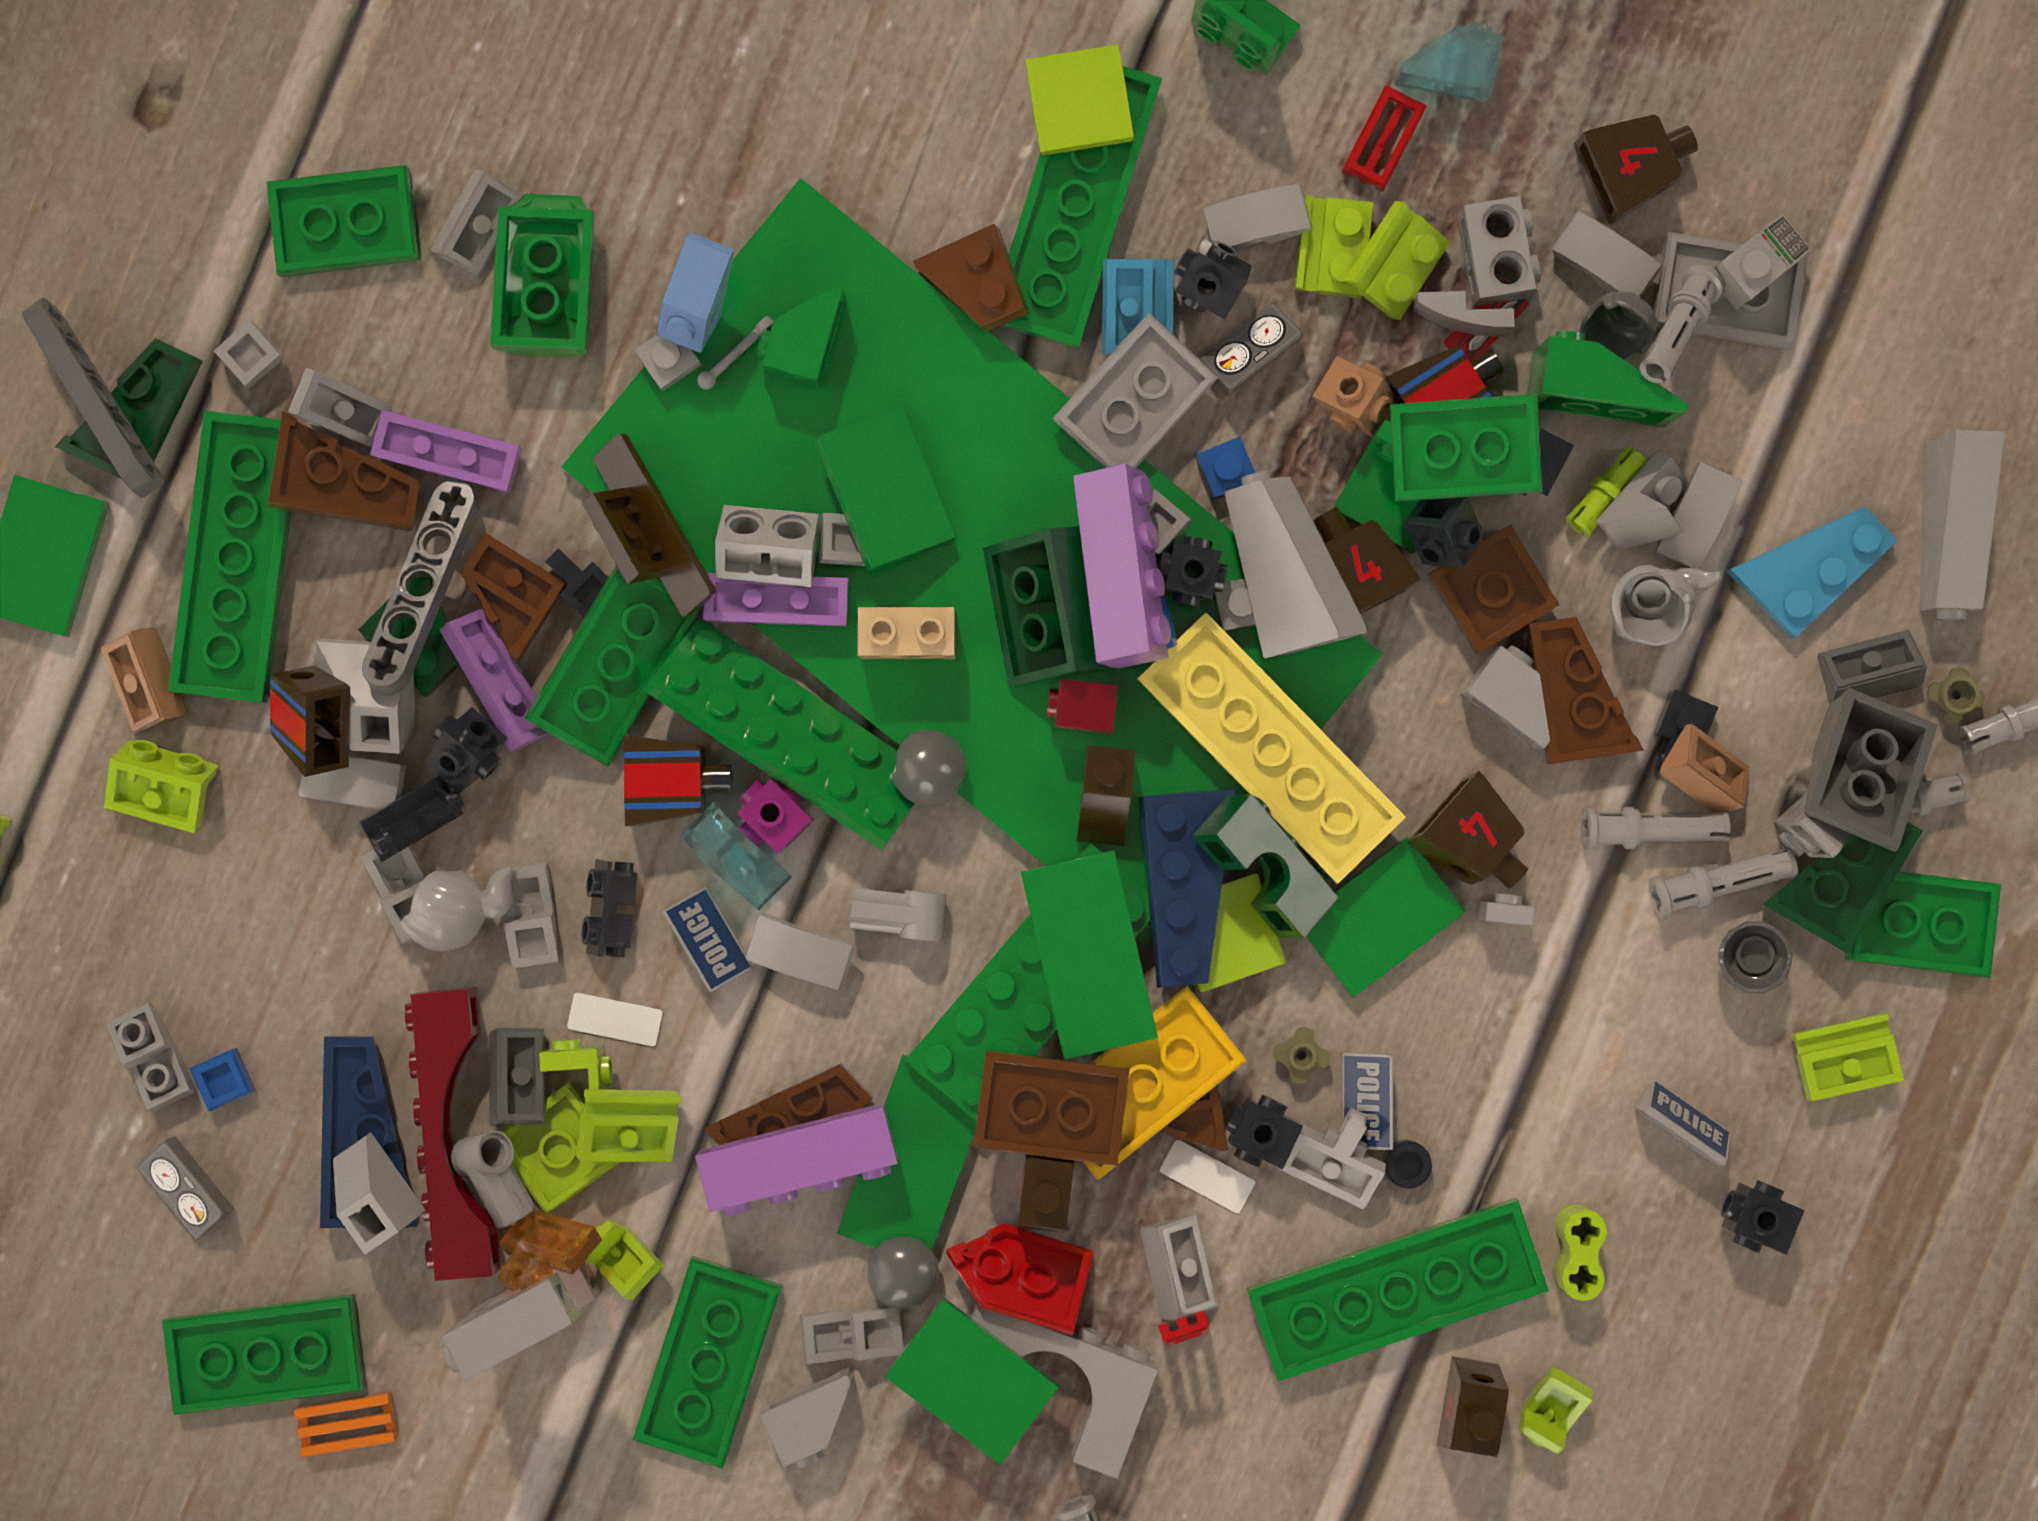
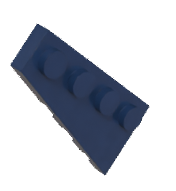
(1181, 885)
(351, 1109)

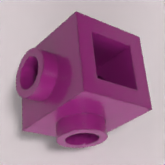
(789, 825)

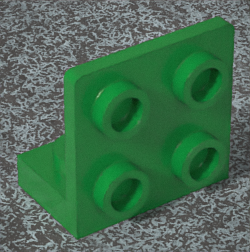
(1249, 28)
(1371, 491)

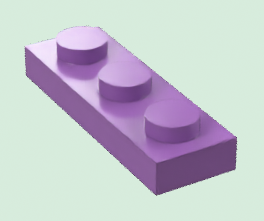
(446, 451)
(783, 604)
(493, 676)

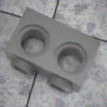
(1485, 251)
(766, 545)

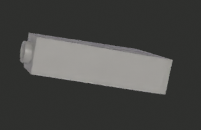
(1958, 520)
(1288, 569)

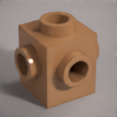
(1355, 396)

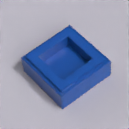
(222, 1079)

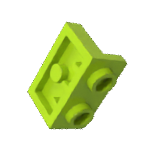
(158, 785)

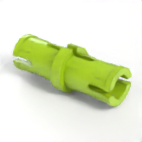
(1605, 490)

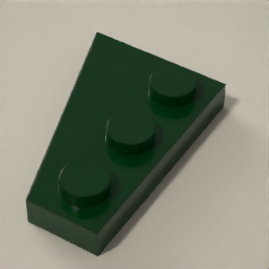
(150, 398)
(1842, 892)

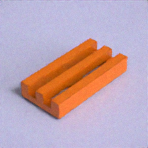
(307, 1431)

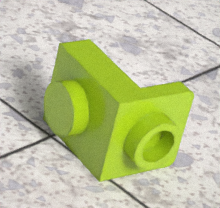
(569, 1055)
(624, 1259)
(1553, 1409)

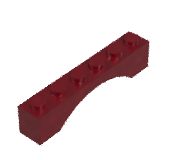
(461, 1230)

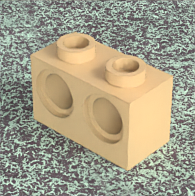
(906, 633)

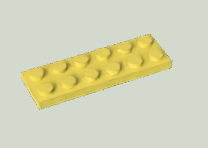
(1271, 748)

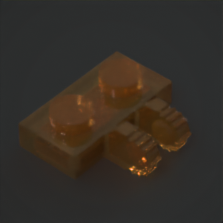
(543, 1244)

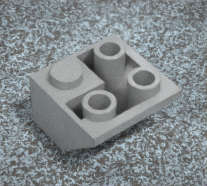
(376, 720)

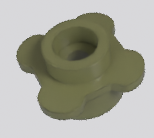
(1970, 695)
(1315, 1056)

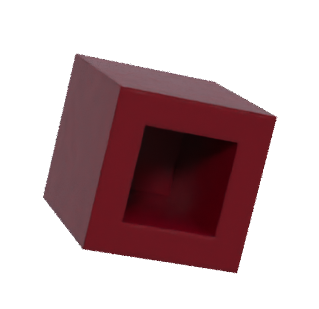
(1083, 706)

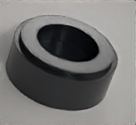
(1407, 1164)

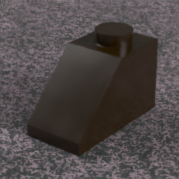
(1105, 795)

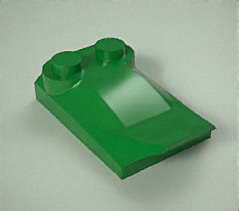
(543, 277)

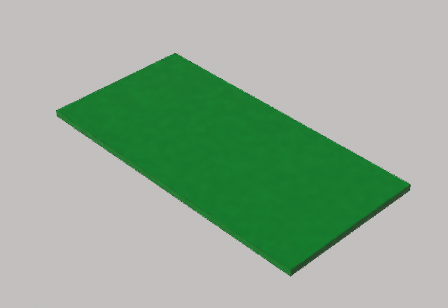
(999, 476)

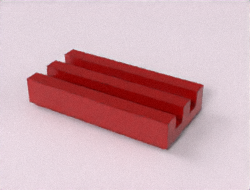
(1366, 173)
(1185, 1331)

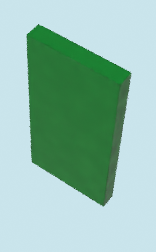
(607, 665)
(1089, 954)
(931, 1148)
(263, 1354)
(707, 1362)

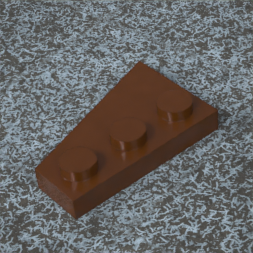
(333, 481)
(812, 1099)

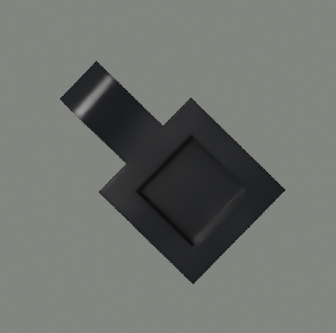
(582, 586)
(1677, 713)

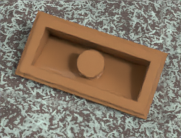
(142, 679)
(1706, 771)

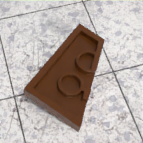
(1578, 702)

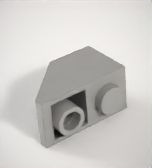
(1809, 835)
(372, 1194)

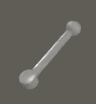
(707, 379)

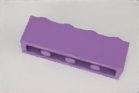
(1121, 566)
(797, 1158)

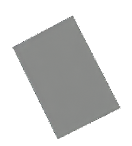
(1764, 320)
(1135, 396)

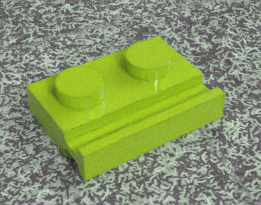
(1332, 246)
(1397, 260)
(1847, 1057)
(628, 1126)

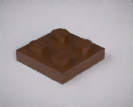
(1494, 590)

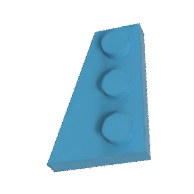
(1813, 570)

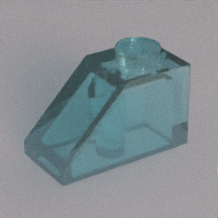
(1456, 64)
(735, 857)

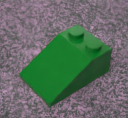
(1596, 383)

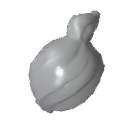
(1657, 603)
(453, 907)

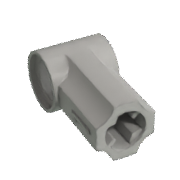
(909, 914)
(494, 1177)

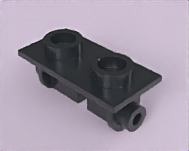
(412, 817)
(604, 925)

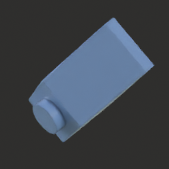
(695, 292)

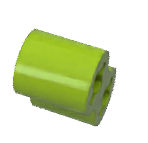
(1580, 1252)

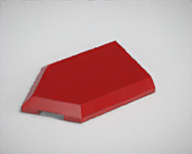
(1025, 1275)

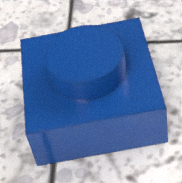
(1225, 466)

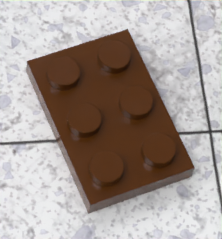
(1051, 1107)

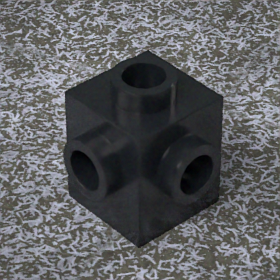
(1211, 277)
(1444, 531)
(1187, 590)
(465, 749)
(1275, 1144)
(1760, 1217)

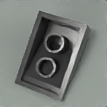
(1868, 767)

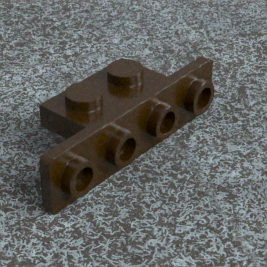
(643, 529)

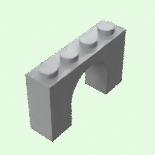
(517, 1320)
(1117, 1380)

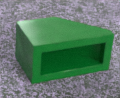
(803, 338)

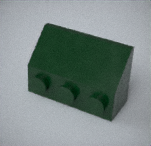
(1042, 606)

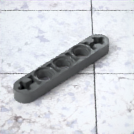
(93, 398)
(423, 608)

